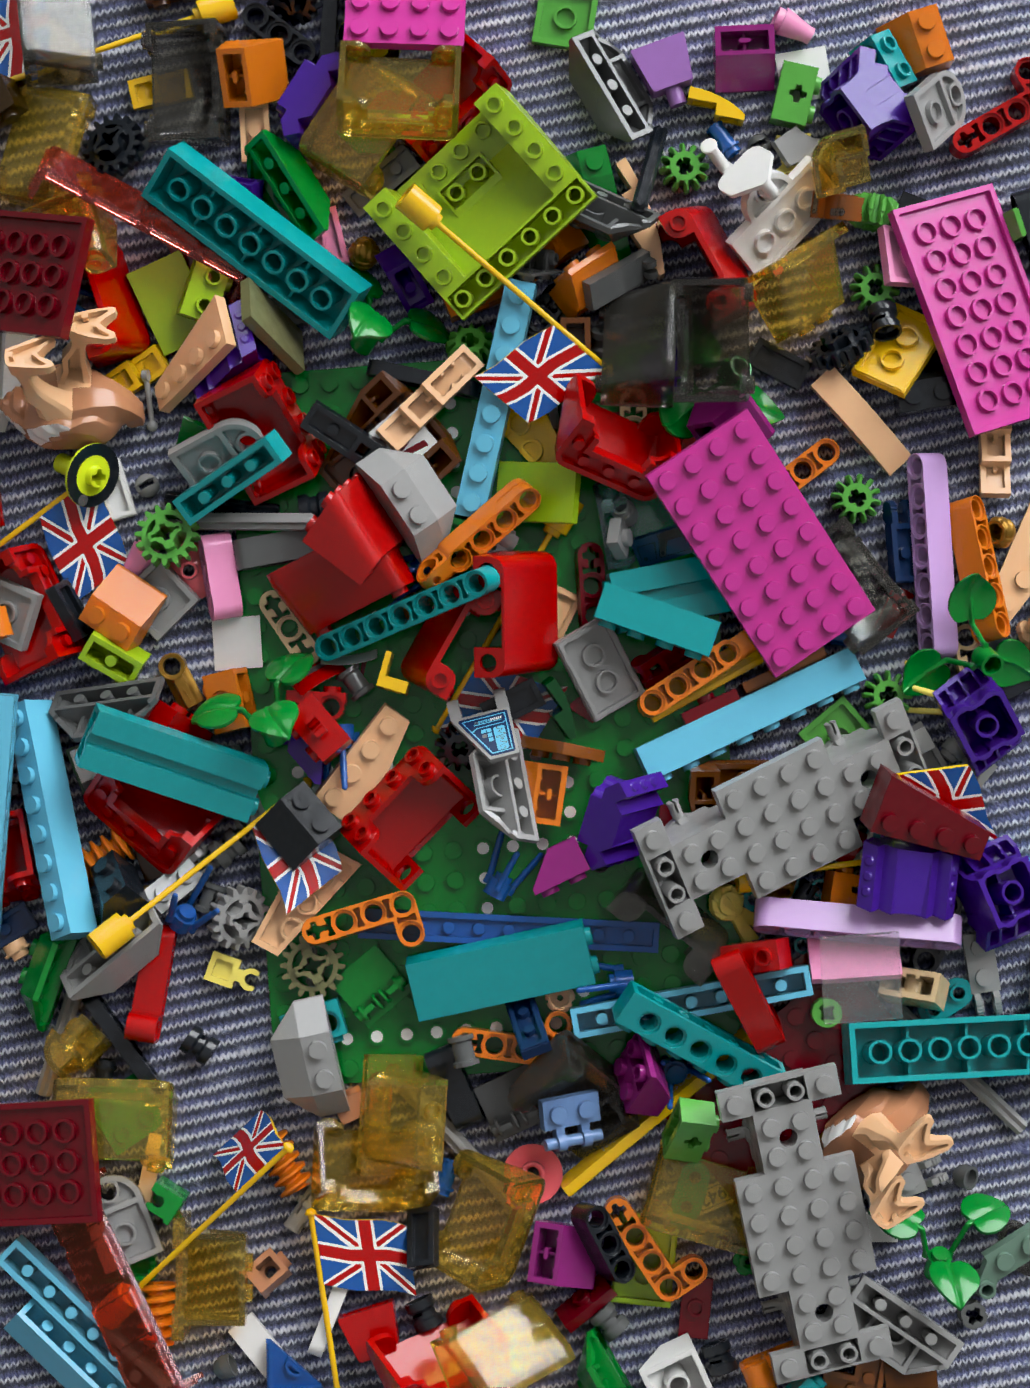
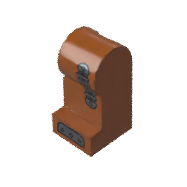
(837, 207)

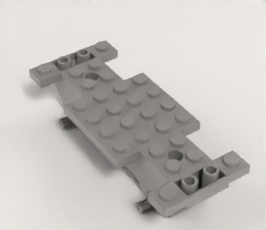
(774, 817)
(803, 1222)

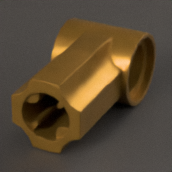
(182, 684)

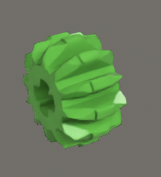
(695, 167)
(875, 211)
(863, 288)
(475, 339)
(858, 489)
(881, 686)

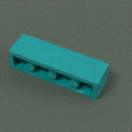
(232, 477)
(657, 620)

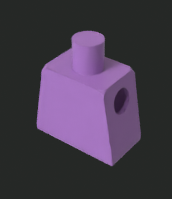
(664, 68)

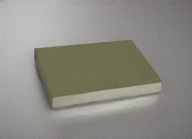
(272, 326)

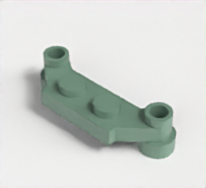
(1003, 1259)

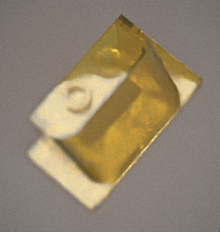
(800, 286)
(400, 1117)
(210, 1278)

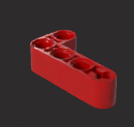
(998, 116)
(151, 992)
(748, 1000)

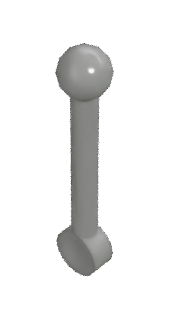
(152, 425)

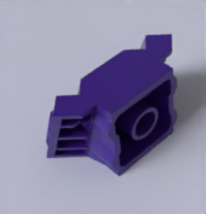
(307, 95)
(867, 96)
(247, 352)
(979, 718)
(611, 814)
(907, 878)
(996, 893)

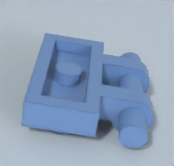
(567, 1111)

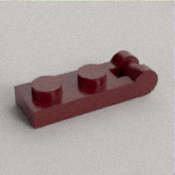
(667, 661)

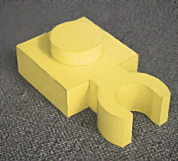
(226, 970)

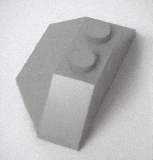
(410, 497)
(505, 795)
(93, 976)
(308, 1059)
(916, 1339)

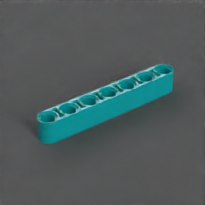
(418, 609)

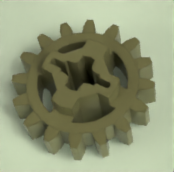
(317, 979)

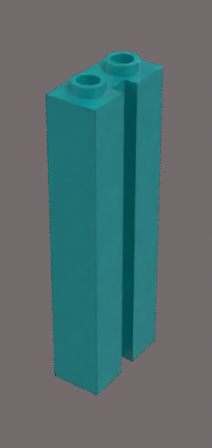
(677, 583)
(172, 763)
(502, 969)

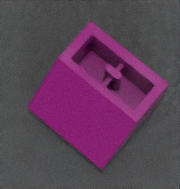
(744, 58)
(709, 415)
(560, 863)
(641, 1078)
(559, 1257)

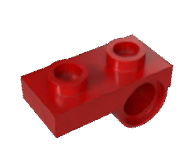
(328, 693)

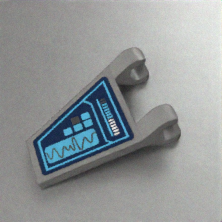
(488, 731)

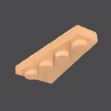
(198, 355)
(1016, 568)
(366, 762)
(279, 930)

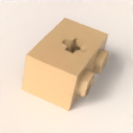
(924, 989)

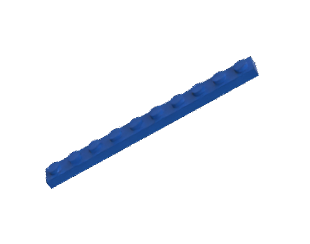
(473, 927)

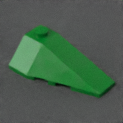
(595, 167)

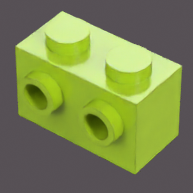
(200, 289)
(113, 660)

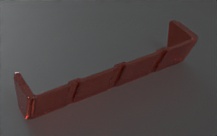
(127, 205)
(119, 1305)

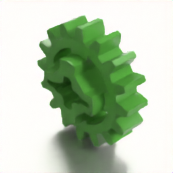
(157, 537)

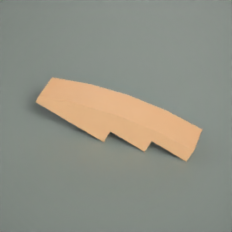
(648, 238)
(430, 398)
(861, 421)
(994, 463)

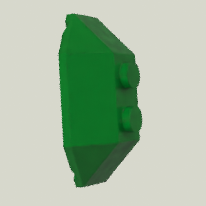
(288, 183)
(42, 980)
(598, 1364)

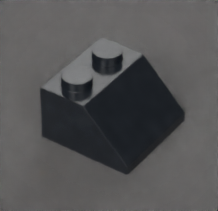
(929, 392)
(298, 826)
(115, 887)

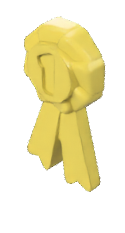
(727, 905)

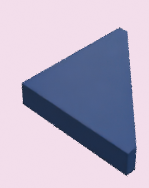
(284, 1371)

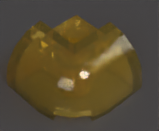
(840, 161)
(75, 1048)

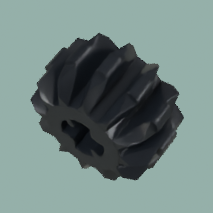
(448, 750)

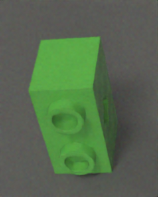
(795, 78)
(689, 1130)

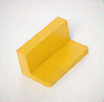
(390, 683)

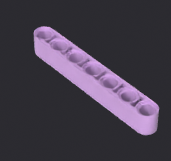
(932, 551)
(822, 919)

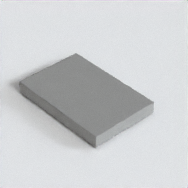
(598, 669)

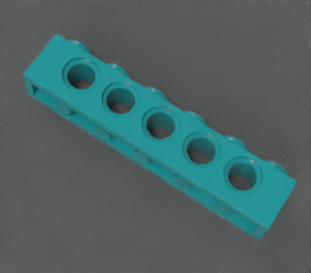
(638, 1001)

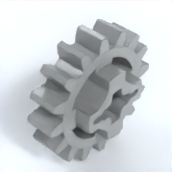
(237, 917)

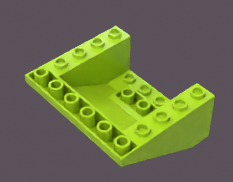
(499, 193)

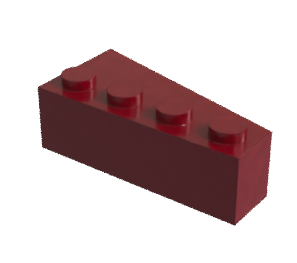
(919, 817)

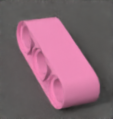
(220, 576)

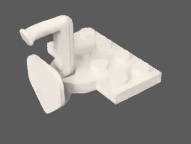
(775, 218)

